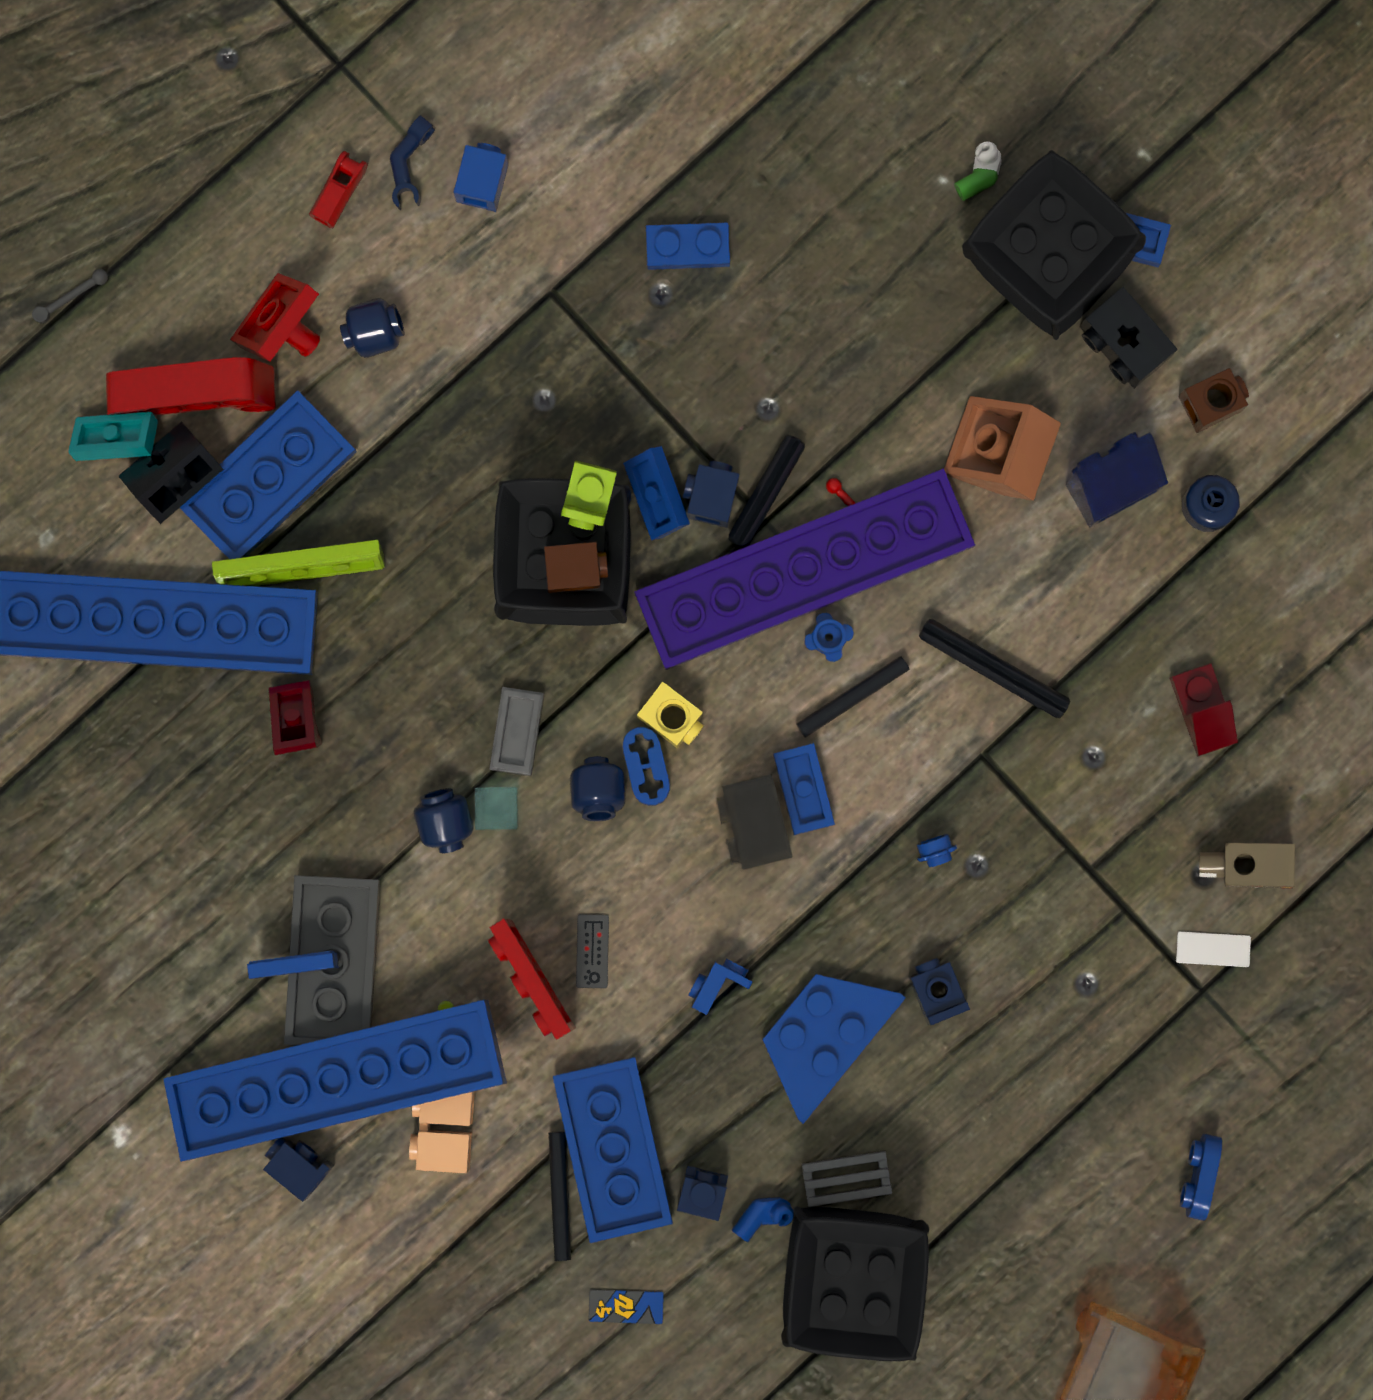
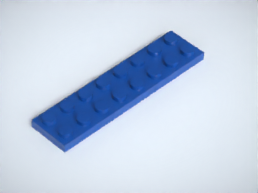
(157, 622)
(335, 1080)

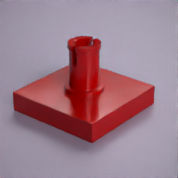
(277, 320)

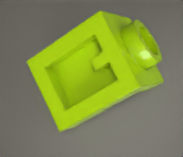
(588, 495)

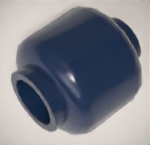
(372, 327)
(1202, 514)
(597, 789)
(443, 820)

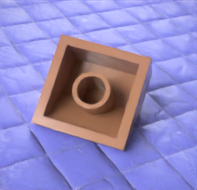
(1002, 447)

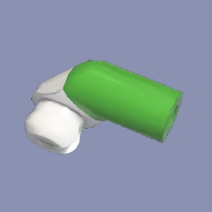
(984, 173)

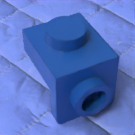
(706, 988)

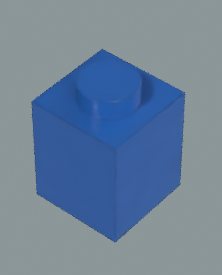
(481, 176)

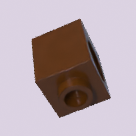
(1199, 409)
(574, 567)

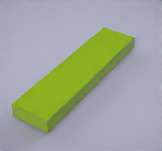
(300, 564)

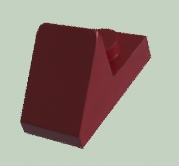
(1204, 709)
(293, 718)

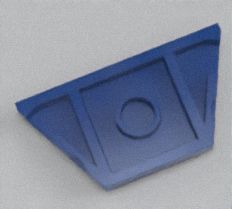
(824, 1036)

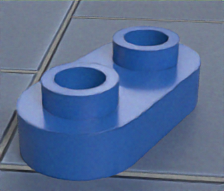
(1198, 1193)

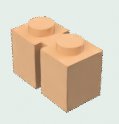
(439, 1148)

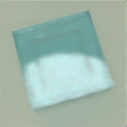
(496, 808)

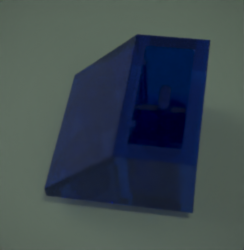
(1117, 480)

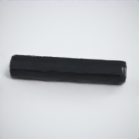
(766, 491)

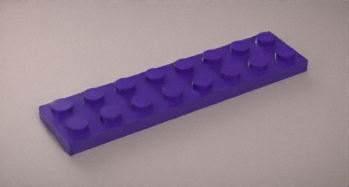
(804, 569)

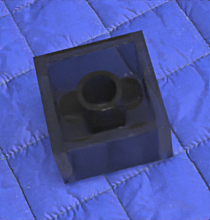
(755, 823)

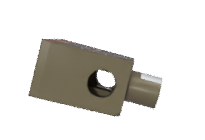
(1272, 865)

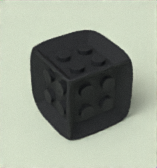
(1053, 244)
(528, 521)
(855, 1284)

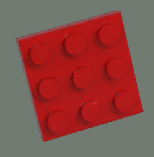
(530, 979)

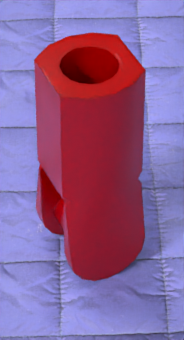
(336, 195)

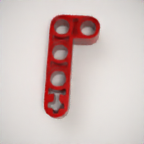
(193, 387)

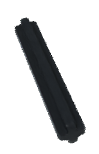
(994, 668)

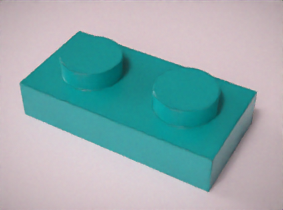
(113, 436)

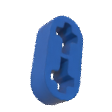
(636, 769)

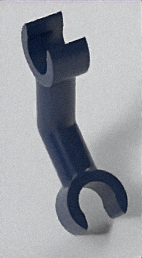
(416, 135)

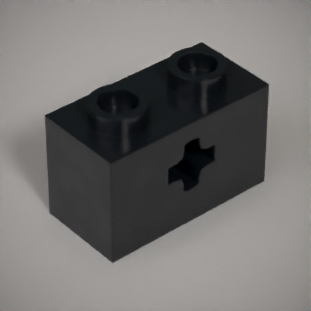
(1117, 319)
(171, 473)

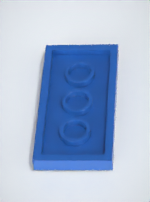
(268, 477)
(612, 1150)

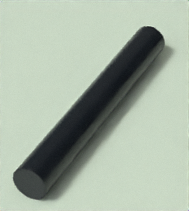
(852, 696)
(559, 1196)

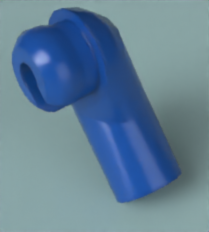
(763, 1212)

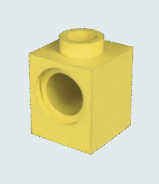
(662, 699)

